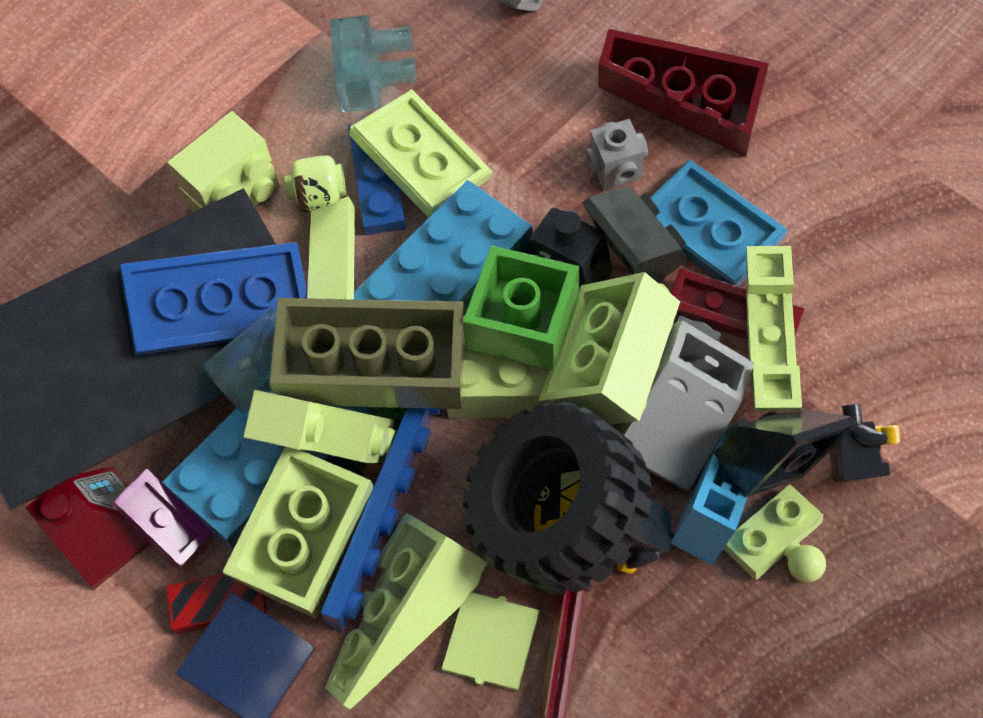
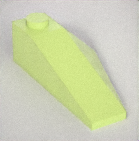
(418, 589)

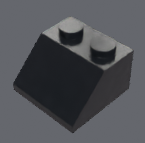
(779, 447)

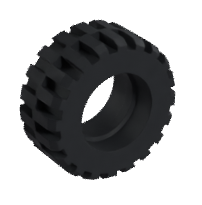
(595, 527)

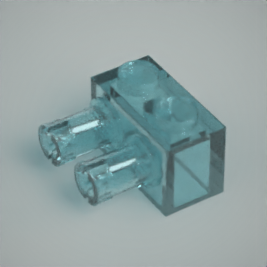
(356, 61)

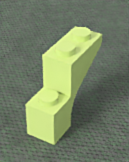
(319, 428)

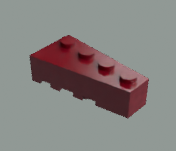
(686, 85)

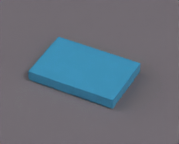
(714, 222)

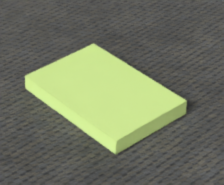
(418, 151)

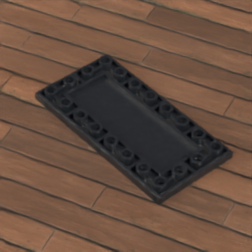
(71, 367)

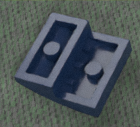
(245, 660)

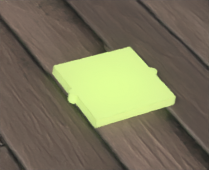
(491, 641)

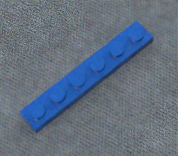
(378, 518)

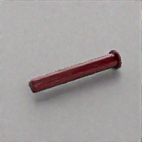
(562, 654)

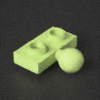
(777, 533)

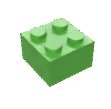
(521, 307)

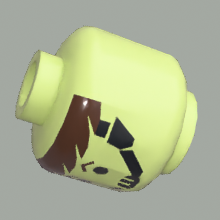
(315, 182)

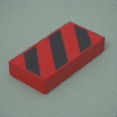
(197, 601)

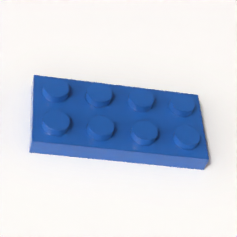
(206, 295)

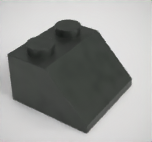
(636, 232)

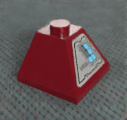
(87, 526)

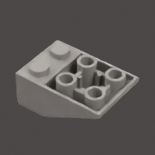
(688, 405)

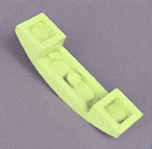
(771, 329)

